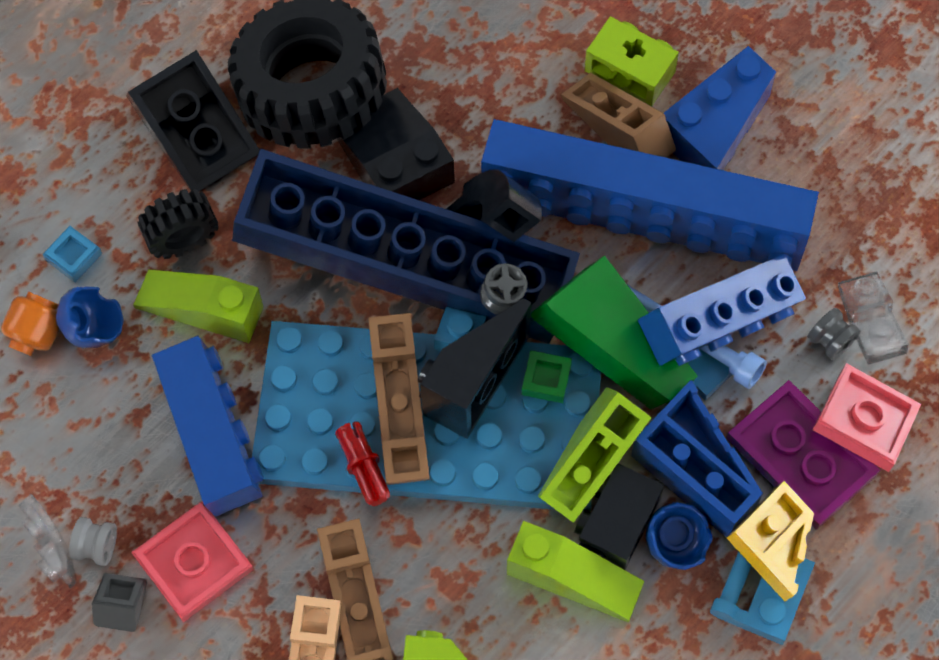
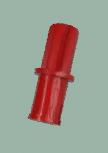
(363, 463)

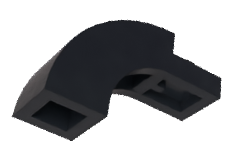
(499, 203)

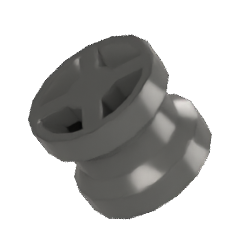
(506, 279)
(834, 333)

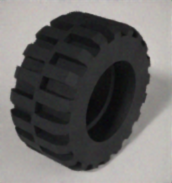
(317, 108)

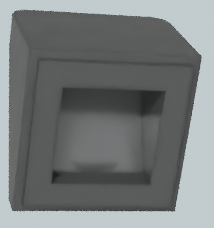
(118, 602)

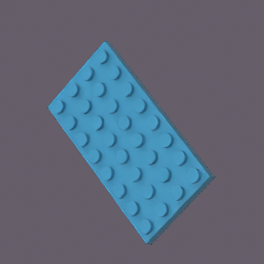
(326, 379)

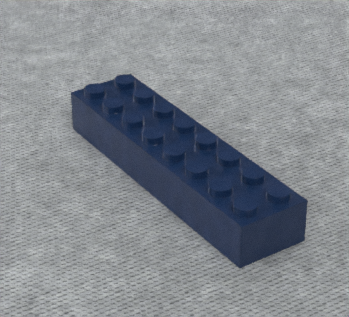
(388, 239)

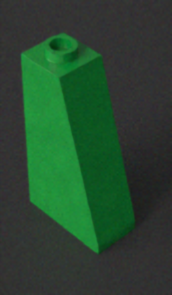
(599, 321)

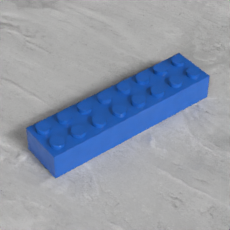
(654, 195)

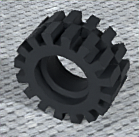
(178, 223)

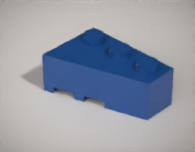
(720, 110)
(697, 461)

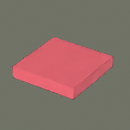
(867, 417)
(192, 561)

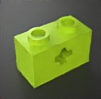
(631, 60)

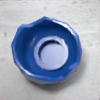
(89, 318)
(678, 536)

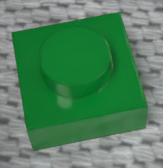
(546, 376)

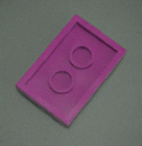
(785, 448)

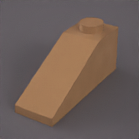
(620, 117)

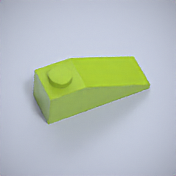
(202, 302)
(593, 452)
(572, 572)

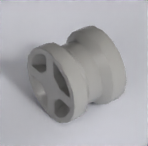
(93, 541)

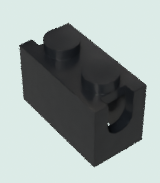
(619, 515)

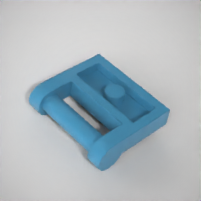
(768, 612)

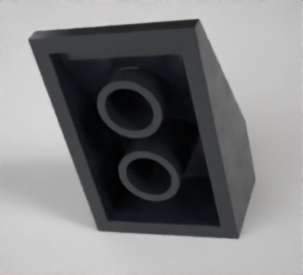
(193, 122)
(400, 150)
(472, 368)

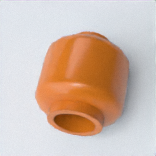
(31, 323)

